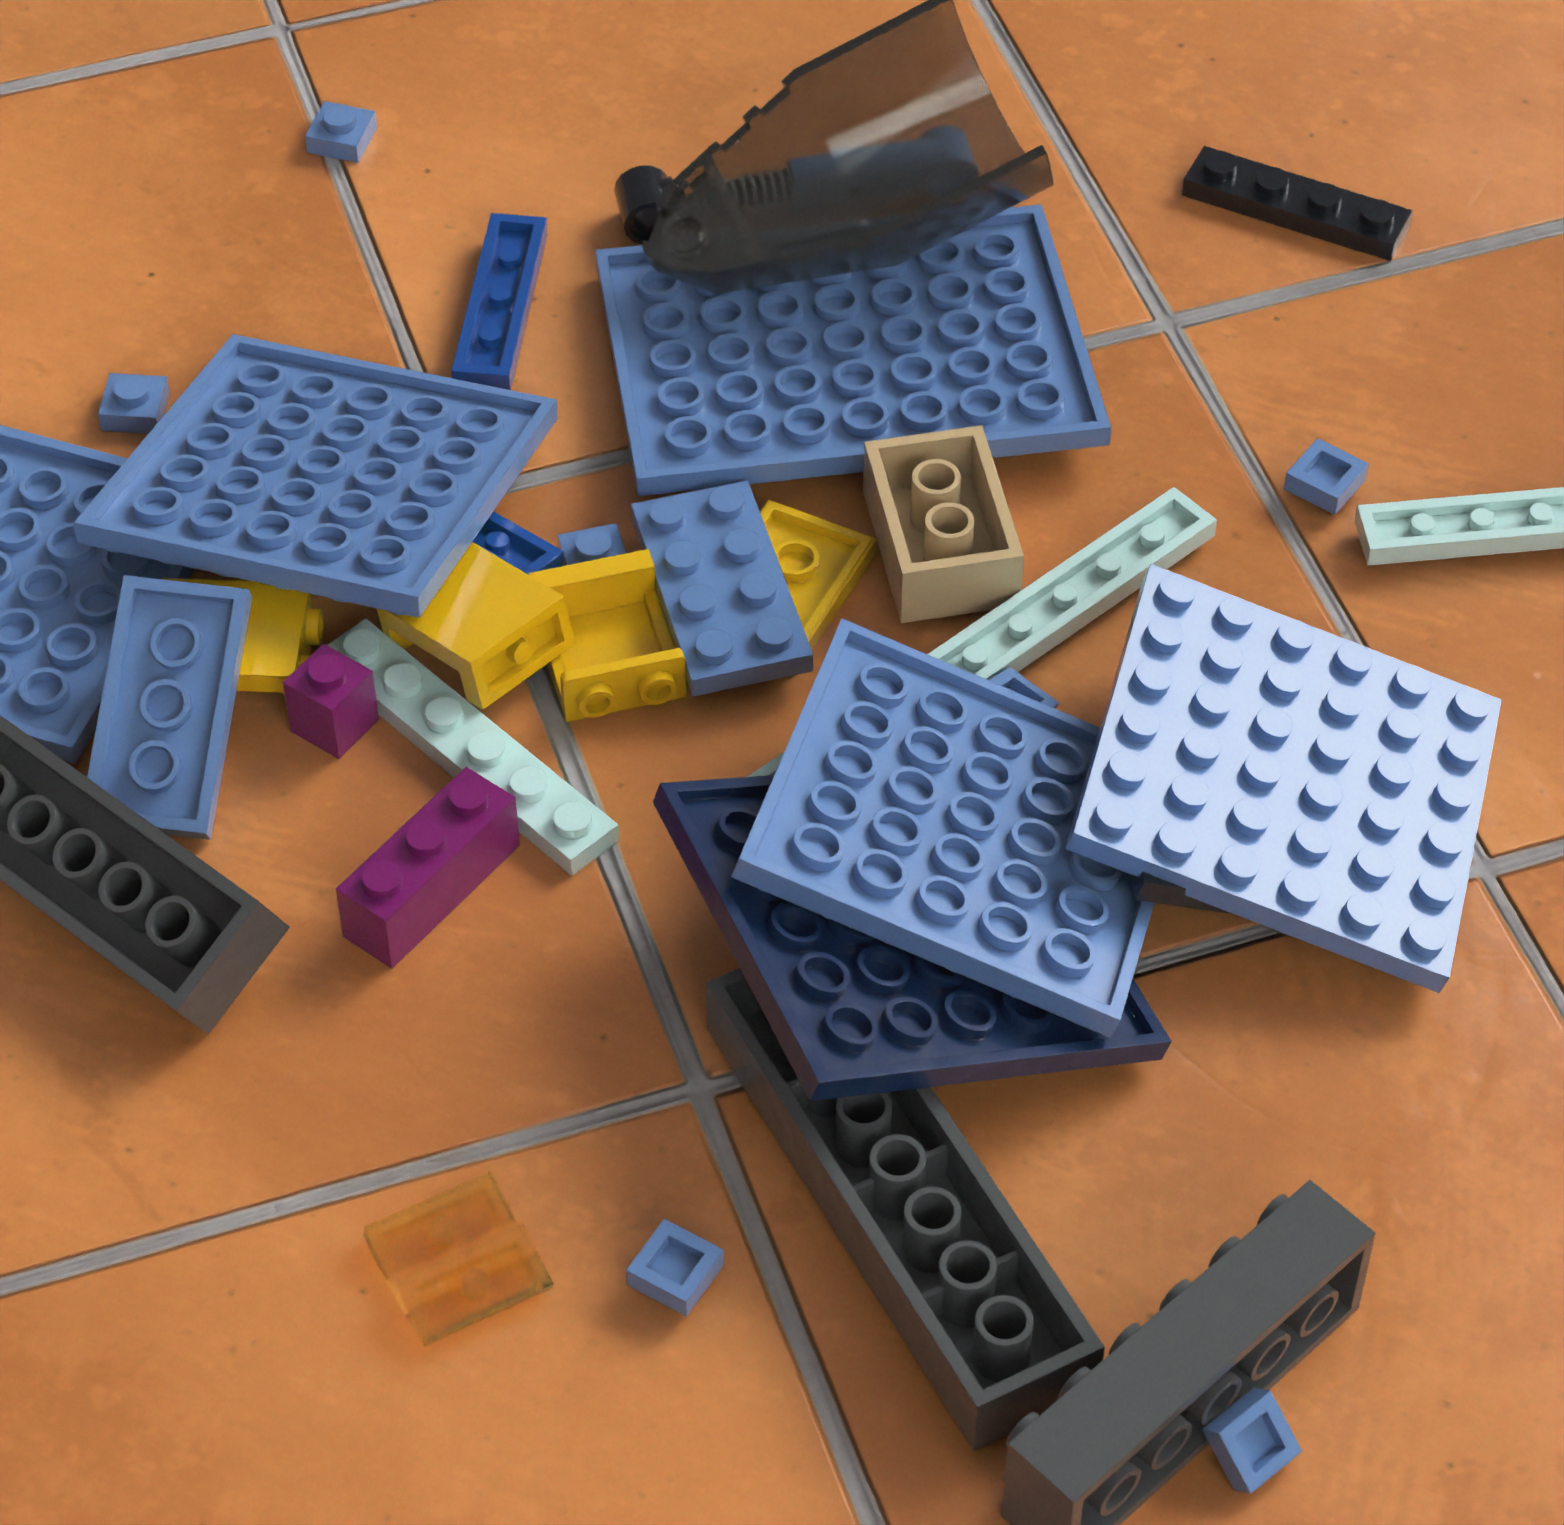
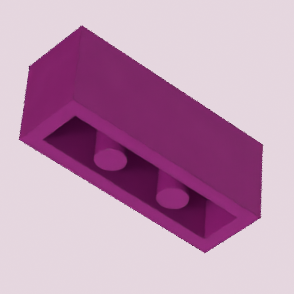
(428, 867)

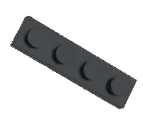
(1297, 203)

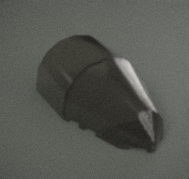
(849, 165)

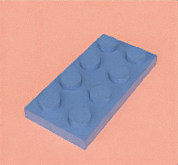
(722, 588)
(170, 700)

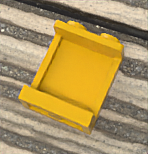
(488, 625)
(277, 635)
(620, 636)

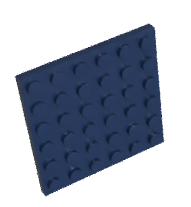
(861, 1010)

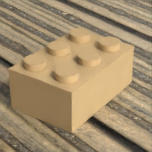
(942, 523)

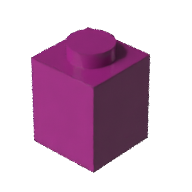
(331, 701)

